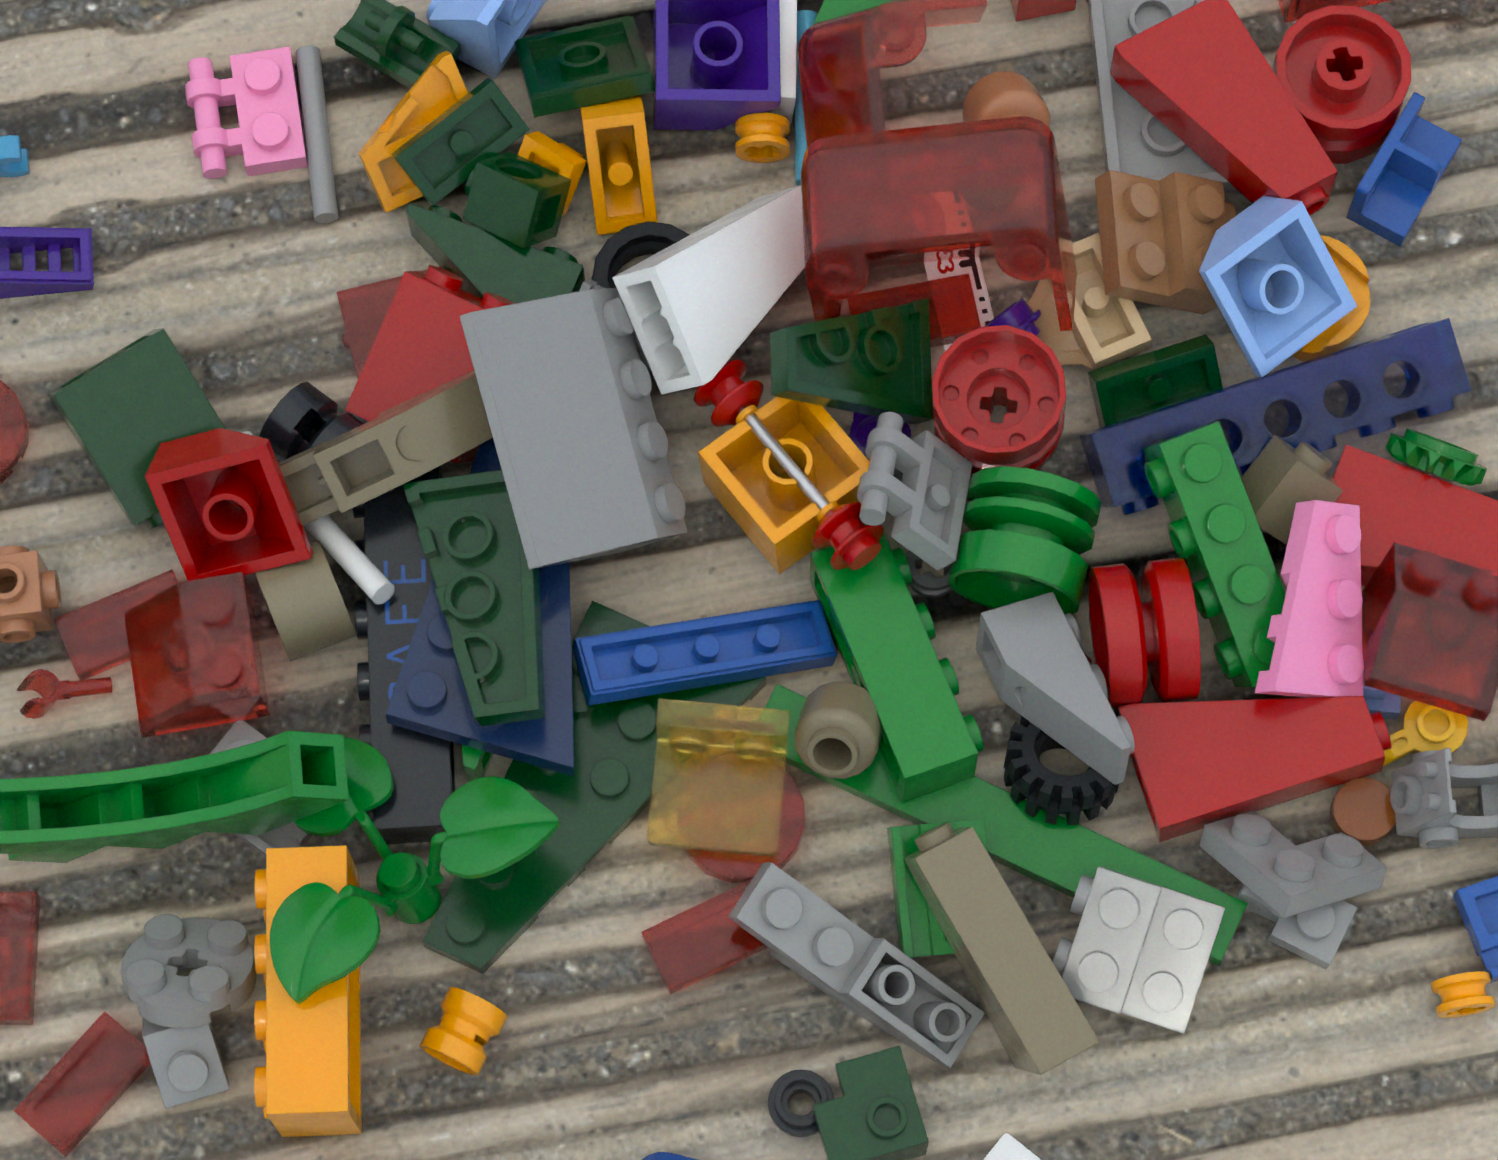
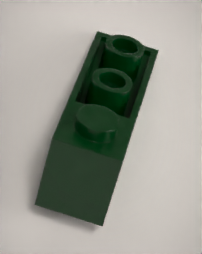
(490, 261)

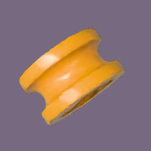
(762, 137)
(1463, 994)

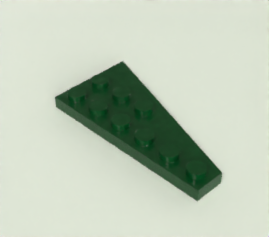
(609, 790)

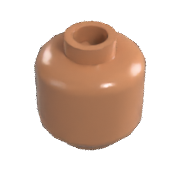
(1004, 96)

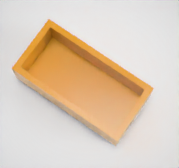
(311, 1046)

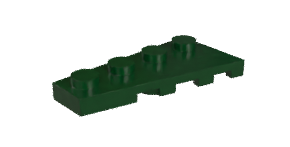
(484, 592)

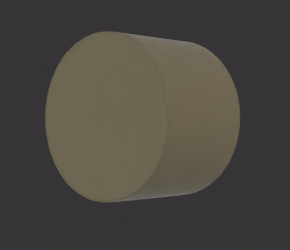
(306, 605)

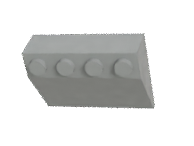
(574, 426)

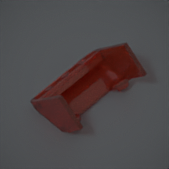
(843, 83)
(933, 191)

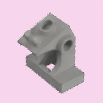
(1425, 804)

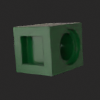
(516, 199)

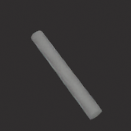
(316, 134)

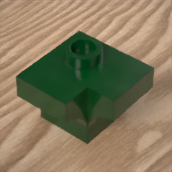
(876, 1111)

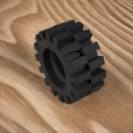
(1047, 789)

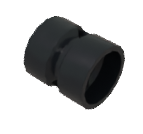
(304, 421)

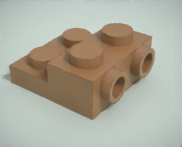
(1159, 236)

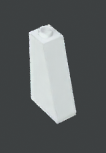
(713, 288)

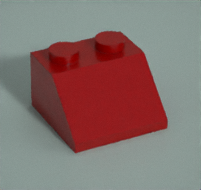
(226, 504)

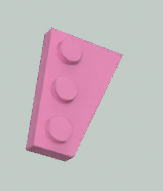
(1321, 616)

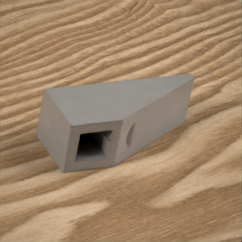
(1045, 677)

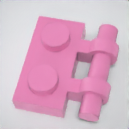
(267, 111)

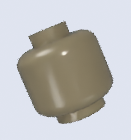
(838, 730)

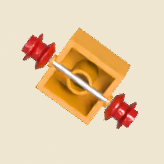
(785, 474)

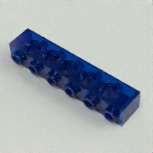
(1424, 352)

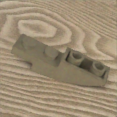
(388, 450)

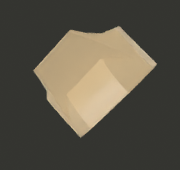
(1103, 325)

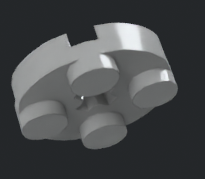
(174, 944)

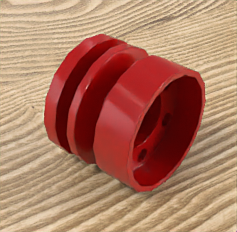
(1007, 370)

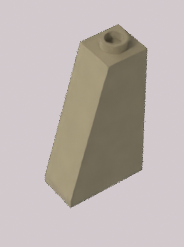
(999, 950)

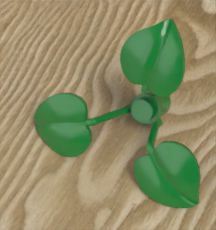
(330, 934)

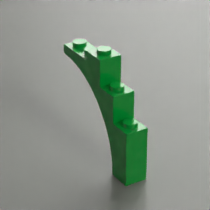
(166, 803)

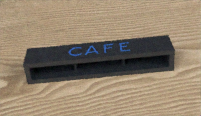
(419, 762)

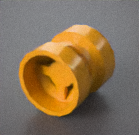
(463, 1031)

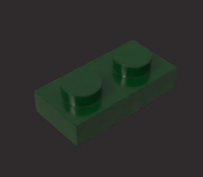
(455, 141)
(1155, 380)

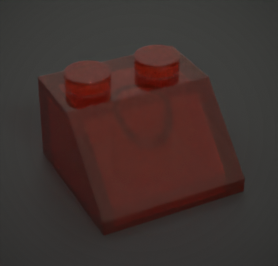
(1432, 631)
(196, 656)

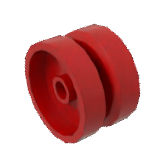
(1345, 78)
(1145, 631)

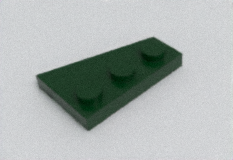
(859, 362)

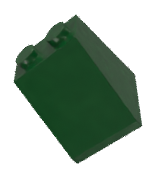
(129, 408)

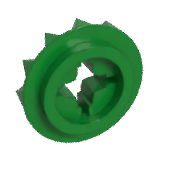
(1436, 457)

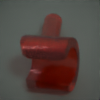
(52, 690)

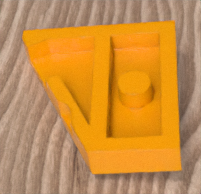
(425, 101)

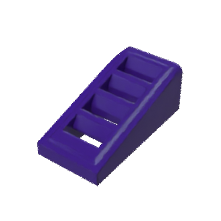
(32, 282)

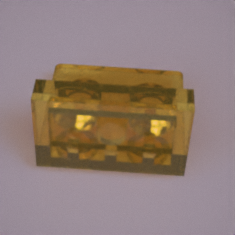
(718, 777)

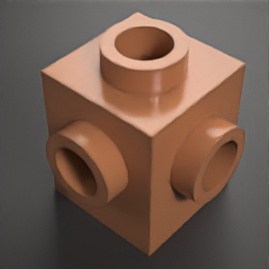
(26, 594)

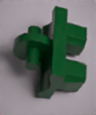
(393, 40)

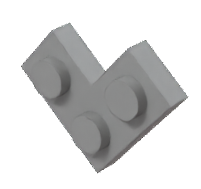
(1289, 875)

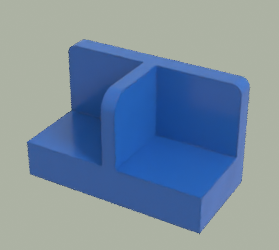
(1403, 174)

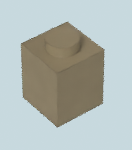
(1282, 479)

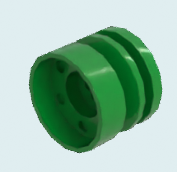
(1024, 538)

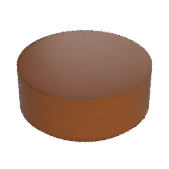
(1363, 810)

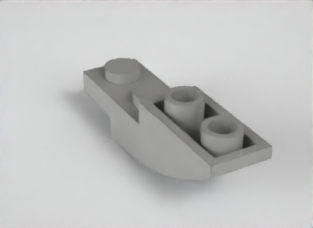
(855, 967)

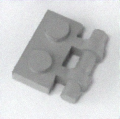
(929, 498)

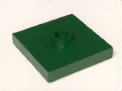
(584, 66)

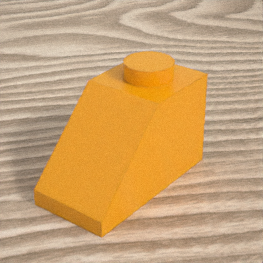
(618, 164)

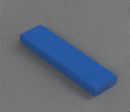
(703, 652)

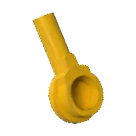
(1427, 730)

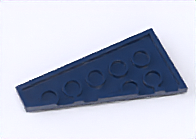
(433, 694)

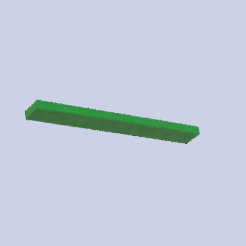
(1026, 844)

